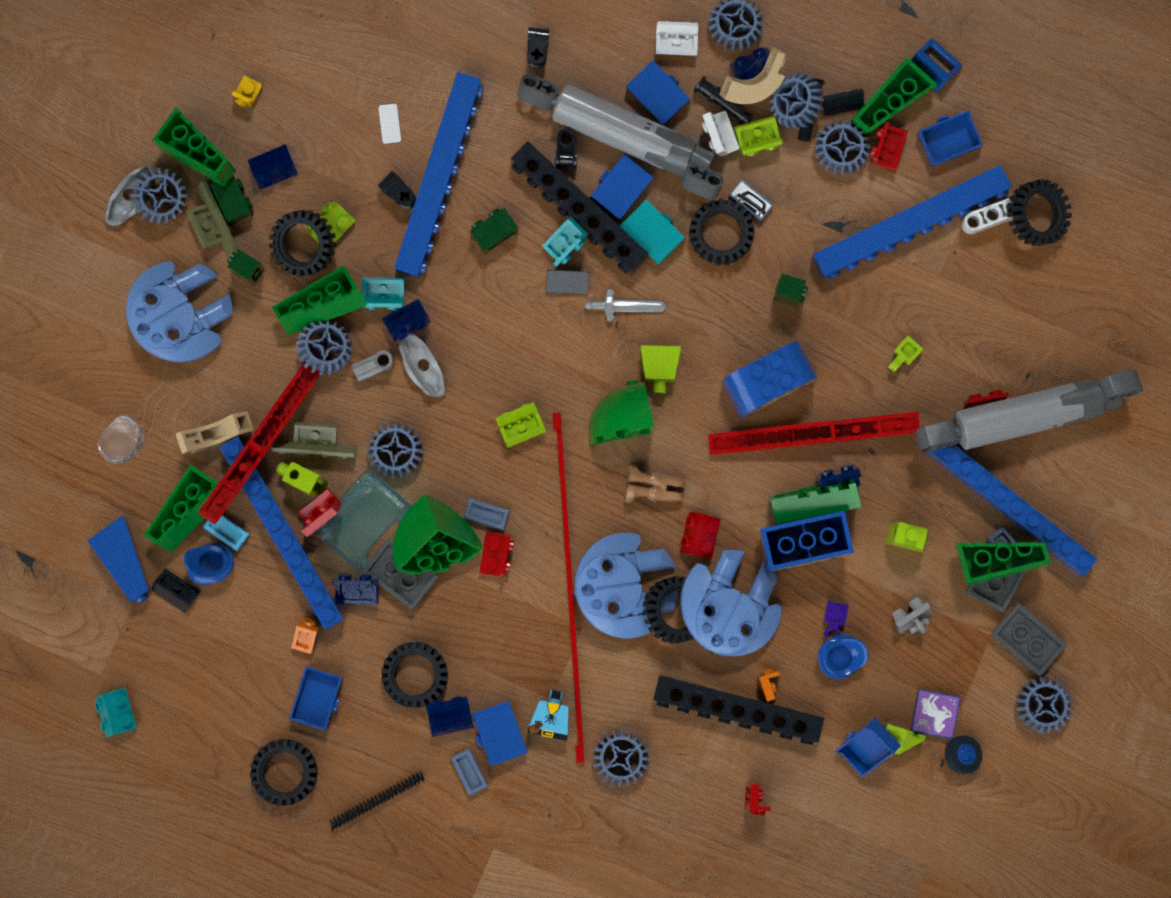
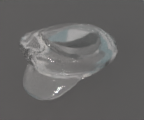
(121, 440)

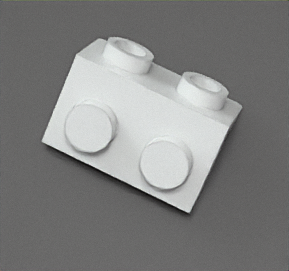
(677, 38)
(721, 132)

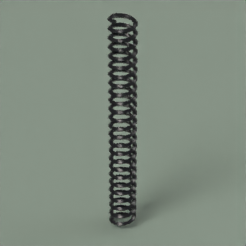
(377, 800)

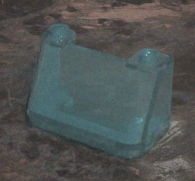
(363, 518)

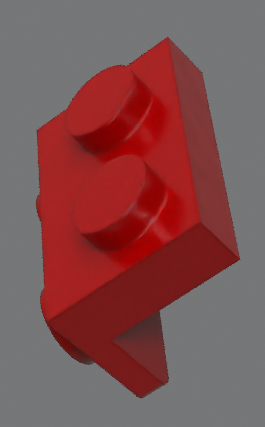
(889, 146)
(700, 535)

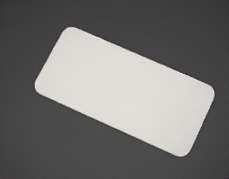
(389, 123)

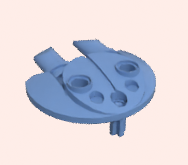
(174, 314)
(619, 584)
(729, 608)

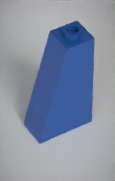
(121, 558)

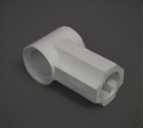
(371, 366)

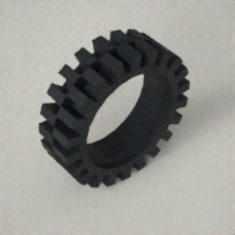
(1058, 206)
(721, 207)
(280, 246)
(654, 615)
(392, 662)
(309, 772)

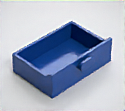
(658, 93)
(949, 138)
(620, 187)
(316, 698)
(498, 733)
(868, 747)

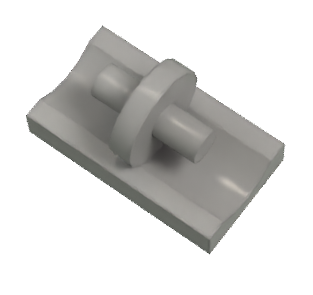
(915, 620)

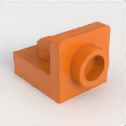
(305, 635)
(768, 688)

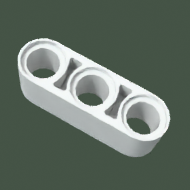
(982, 220)

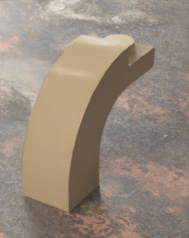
(759, 87)
(215, 434)

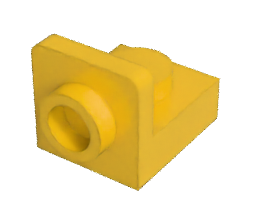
(247, 92)

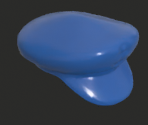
(209, 563)
(842, 656)

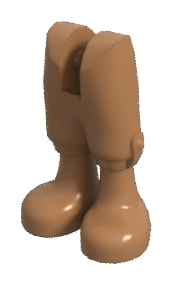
(659, 488)

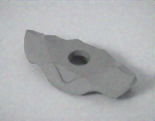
(119, 208)
(412, 352)

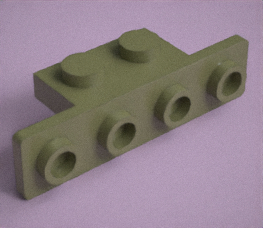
(209, 222)
(314, 439)

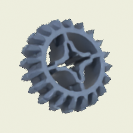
(728, 20)
(797, 112)
(850, 147)
(162, 188)
(306, 347)
(394, 463)
(1031, 717)
(631, 773)

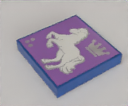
(935, 714)

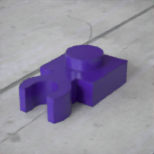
(835, 615)

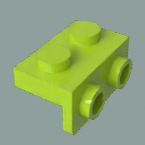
(758, 136)
(337, 217)
(520, 424)

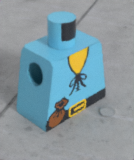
(550, 718)

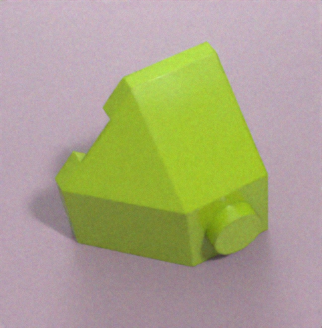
(904, 737)

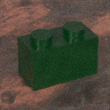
(232, 201)
(493, 230)
(245, 267)
(790, 290)

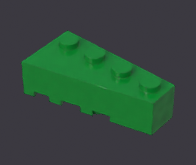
(897, 91)
(189, 146)
(319, 301)
(814, 501)
(180, 511)
(992, 561)

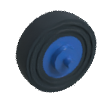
(963, 754)

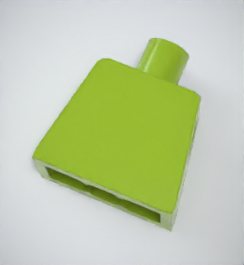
(659, 365)
(302, 479)
(907, 536)

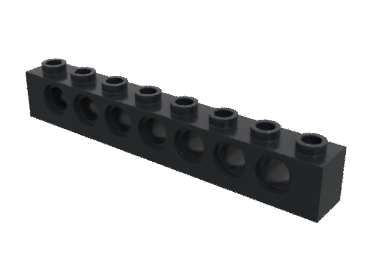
(529, 154)
(812, 723)

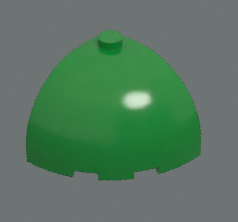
(621, 415)
(433, 538)

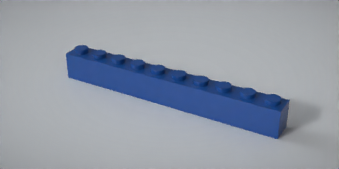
(438, 174)
(911, 222)
(1014, 508)
(287, 541)

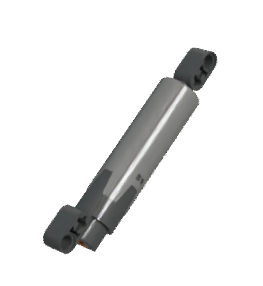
(626, 133)
(1030, 412)

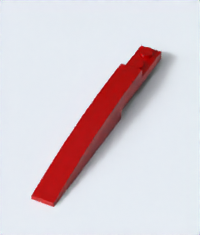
(814, 433)
(259, 443)

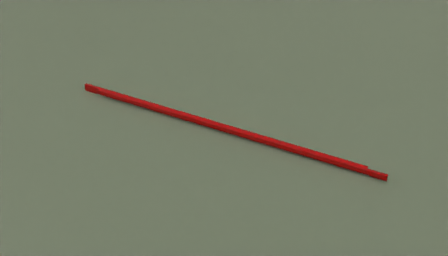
(580, 748)

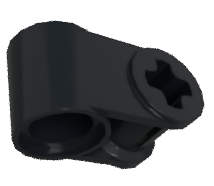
(537, 44)
(566, 153)
(396, 188)

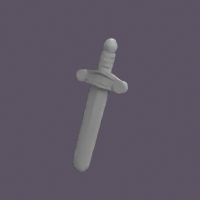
(611, 305)

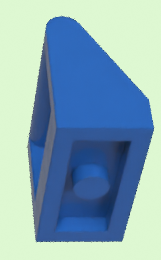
(931, 68)

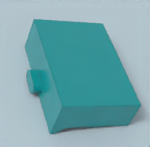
(653, 231)

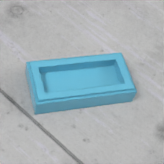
(227, 532)

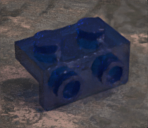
(751, 65)
(272, 167)
(406, 320)
(846, 473)
(357, 590)
(449, 716)

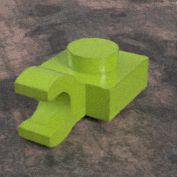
(905, 352)

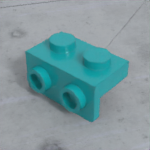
(564, 241)
(383, 292)
(115, 712)

